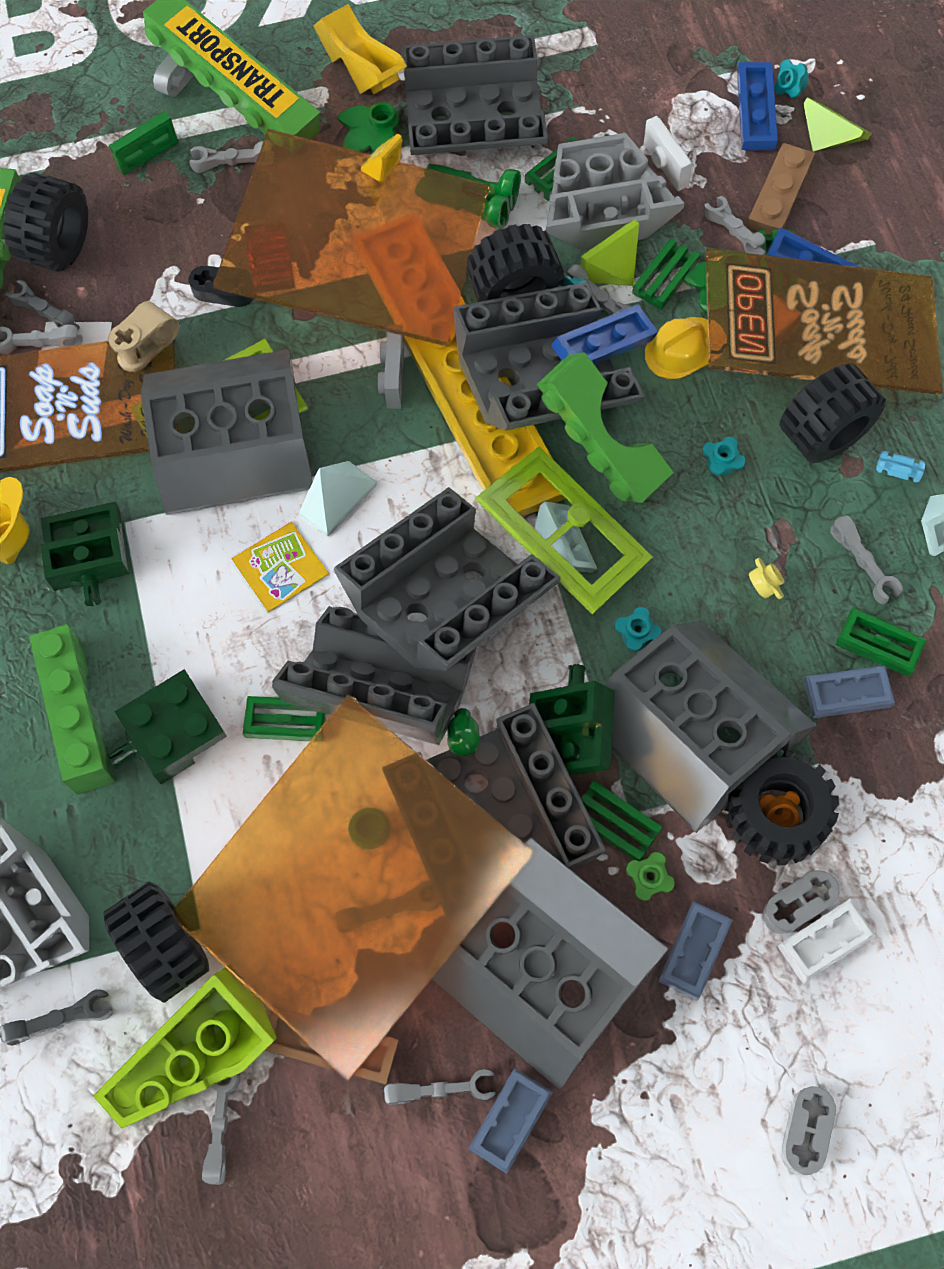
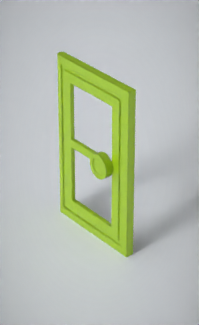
(582, 511)

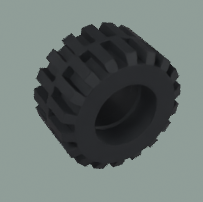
(46, 221)
(514, 263)
(832, 413)
(777, 841)
(155, 942)

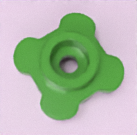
(643, 887)

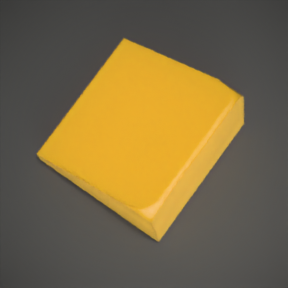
(384, 159)

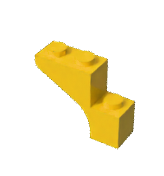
(367, 60)

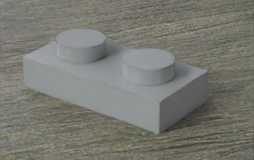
(391, 380)

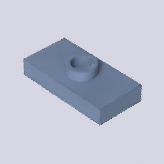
(848, 691)
(695, 950)
(510, 1121)

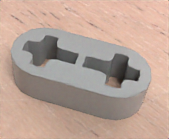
(171, 77)
(795, 893)
(819, 1133)

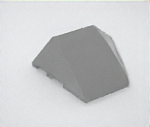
(604, 187)
(38, 910)

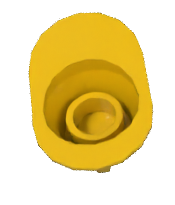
(679, 348)
(13, 526)

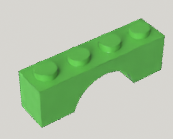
(576, 393)
(74, 729)

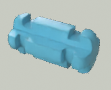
(900, 466)

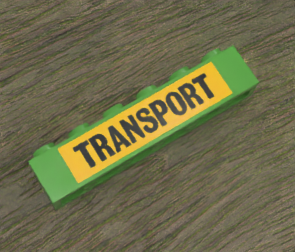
(229, 69)

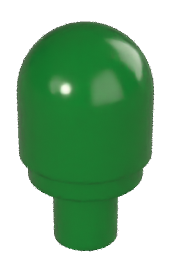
(463, 733)

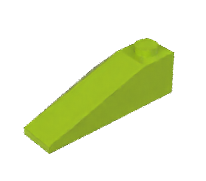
(199, 1045)

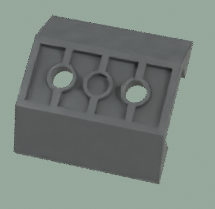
(472, 87)
(515, 341)
(227, 451)
(421, 570)
(359, 663)
(673, 731)
(527, 787)
(560, 936)

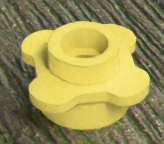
(766, 579)

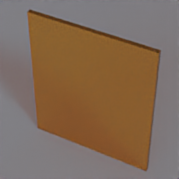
(351, 246)
(350, 886)

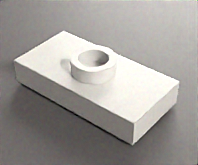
(667, 153)
(826, 941)

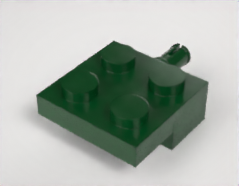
(84, 549)
(579, 721)
(167, 728)

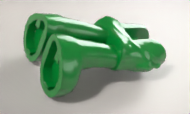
(501, 197)

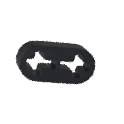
(208, 293)

